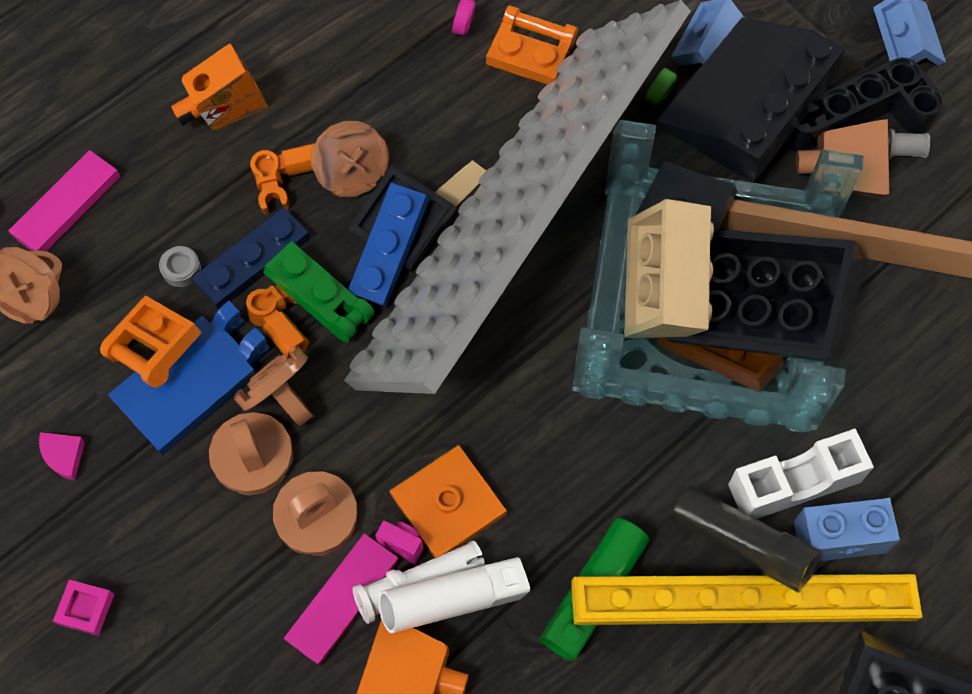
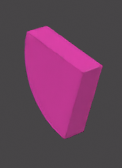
(62, 453)

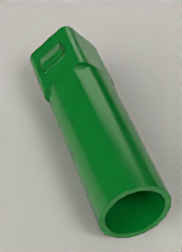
(612, 558)

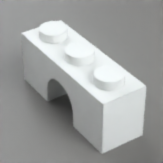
(823, 469)

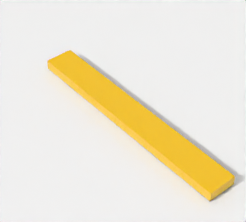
(743, 599)

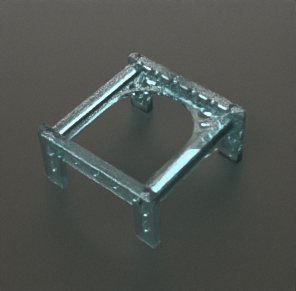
(807, 388)

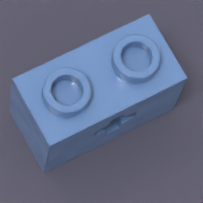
(849, 528)

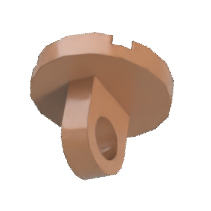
(349, 158)
(28, 284)
(272, 380)
(251, 453)
(315, 513)

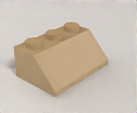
(668, 271)

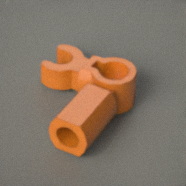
(269, 170)
(266, 309)

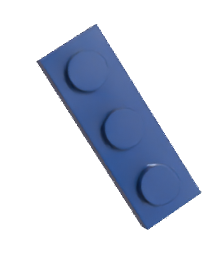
(388, 245)

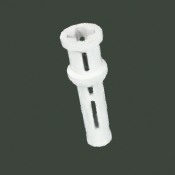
(454, 561)

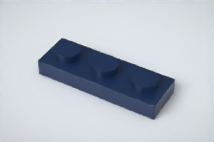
(246, 260)

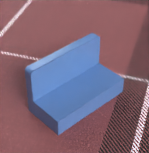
(908, 30)
(706, 31)

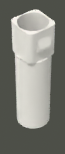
(453, 595)

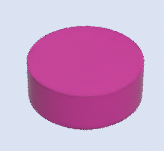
(463, 17)

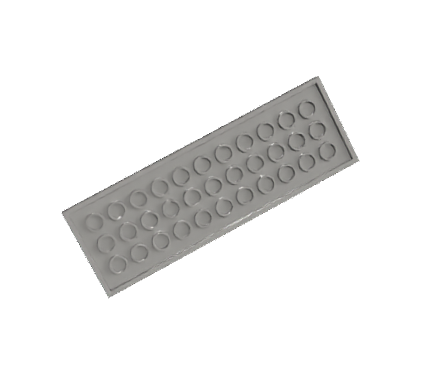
(513, 205)

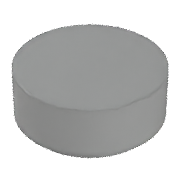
(179, 266)

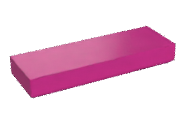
(65, 203)
(334, 606)

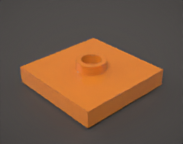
(448, 502)

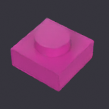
(401, 540)
(83, 607)

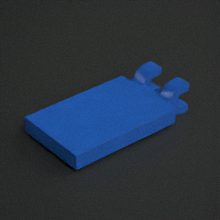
(196, 382)

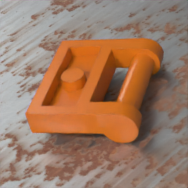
(528, 55)
(157, 329)

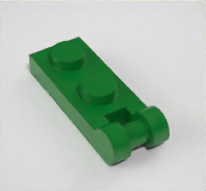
(318, 292)

